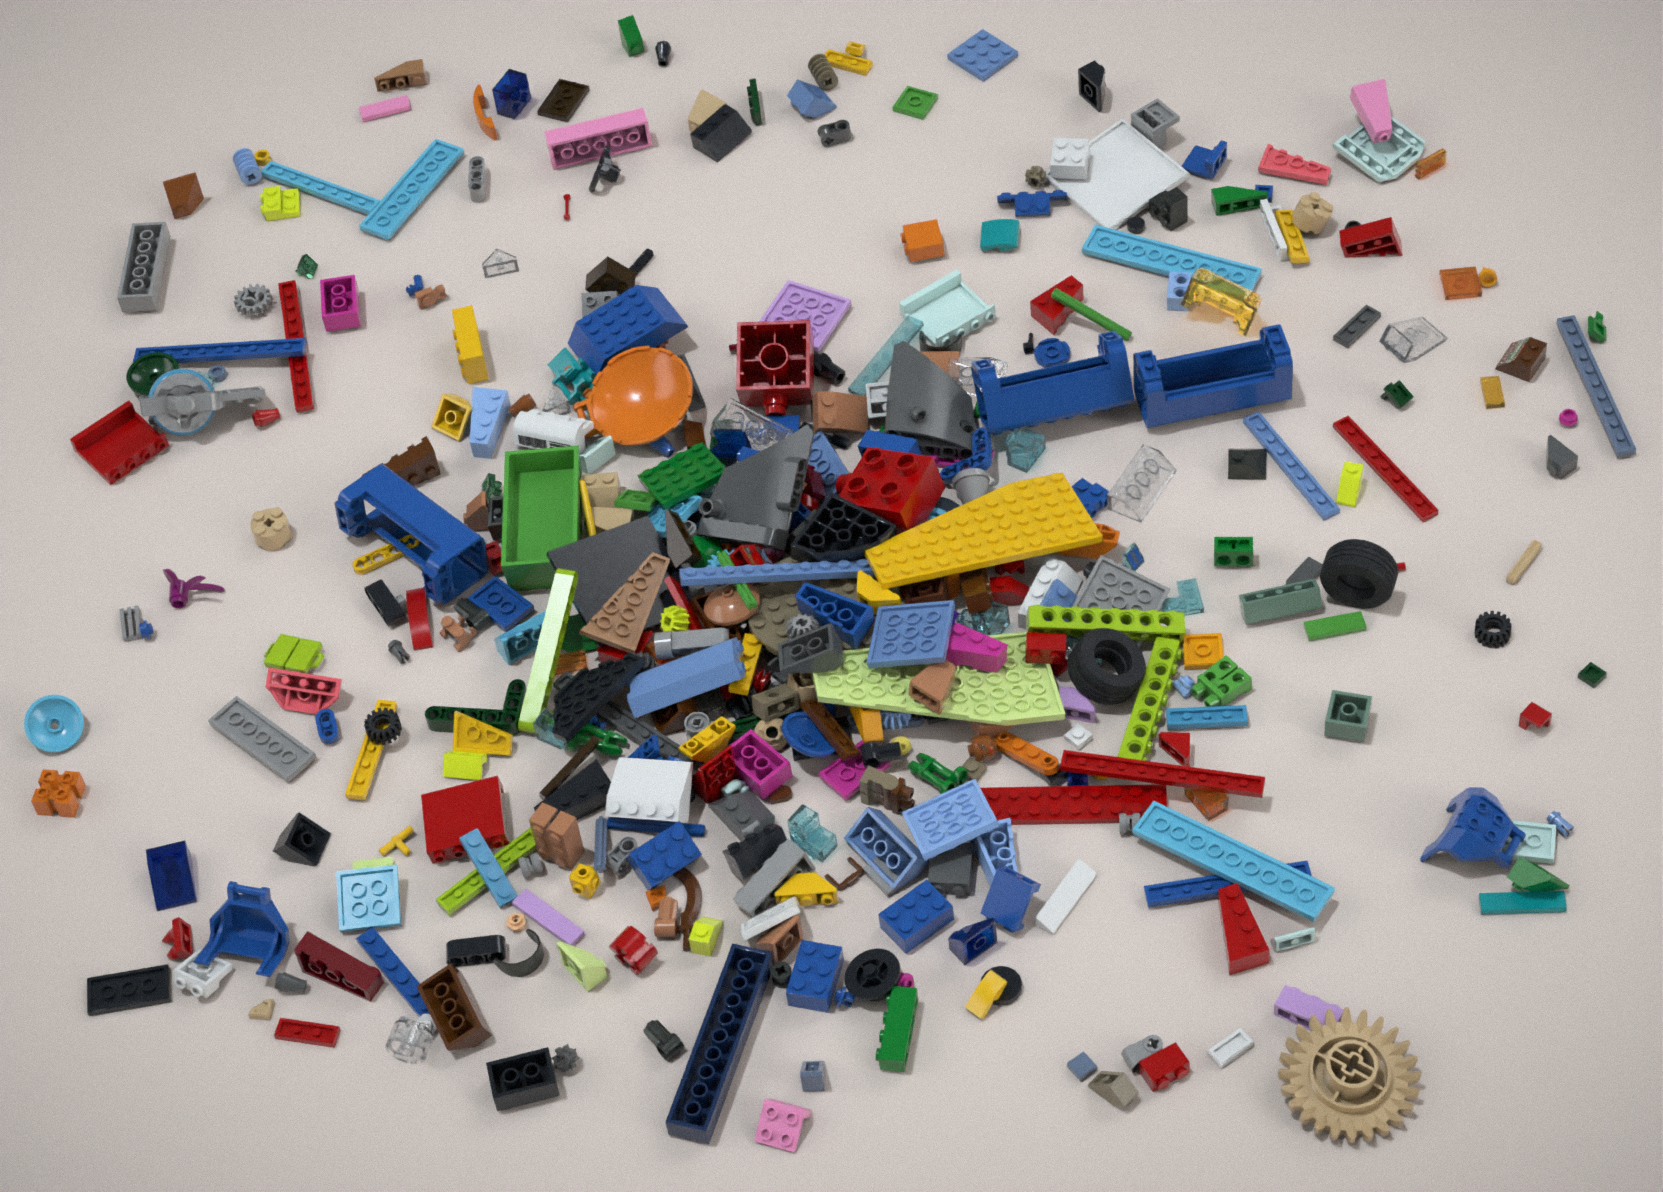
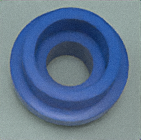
(146, 629)

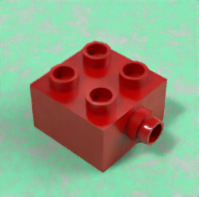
(775, 364)
(894, 486)

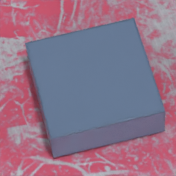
(1082, 1066)

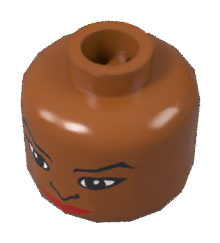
(982, 748)

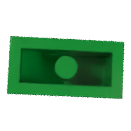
(630, 36)

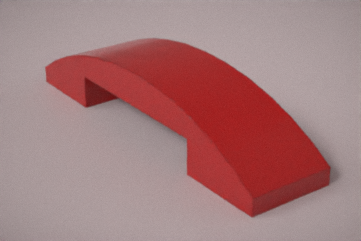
(418, 619)

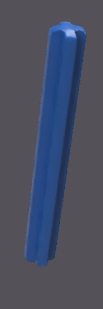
(652, 826)

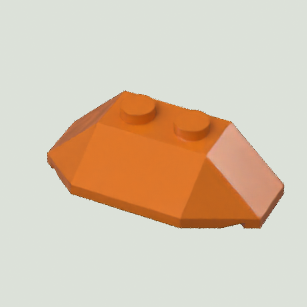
(1093, 551)

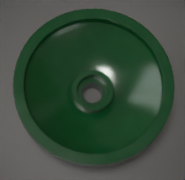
(147, 370)

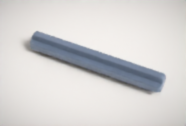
(600, 844)

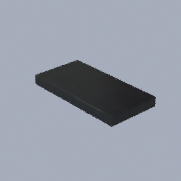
(128, 990)

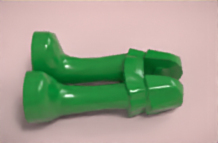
(610, 744)
(928, 765)

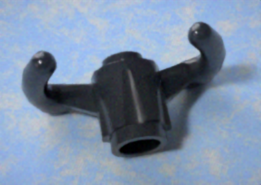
(605, 169)

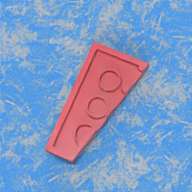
(1285, 165)

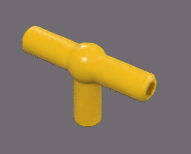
(397, 840)

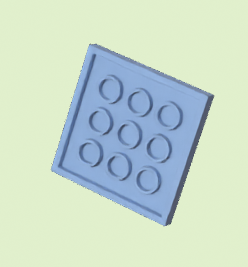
(950, 819)

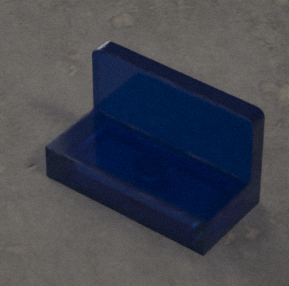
(729, 442)

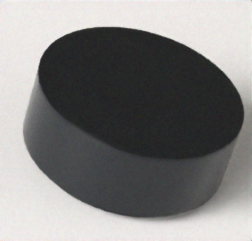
(1136, 225)

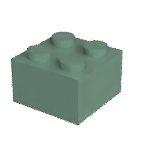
(1348, 716)

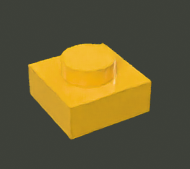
(855, 49)

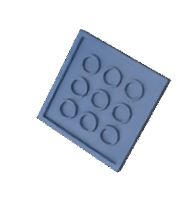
(911, 634)

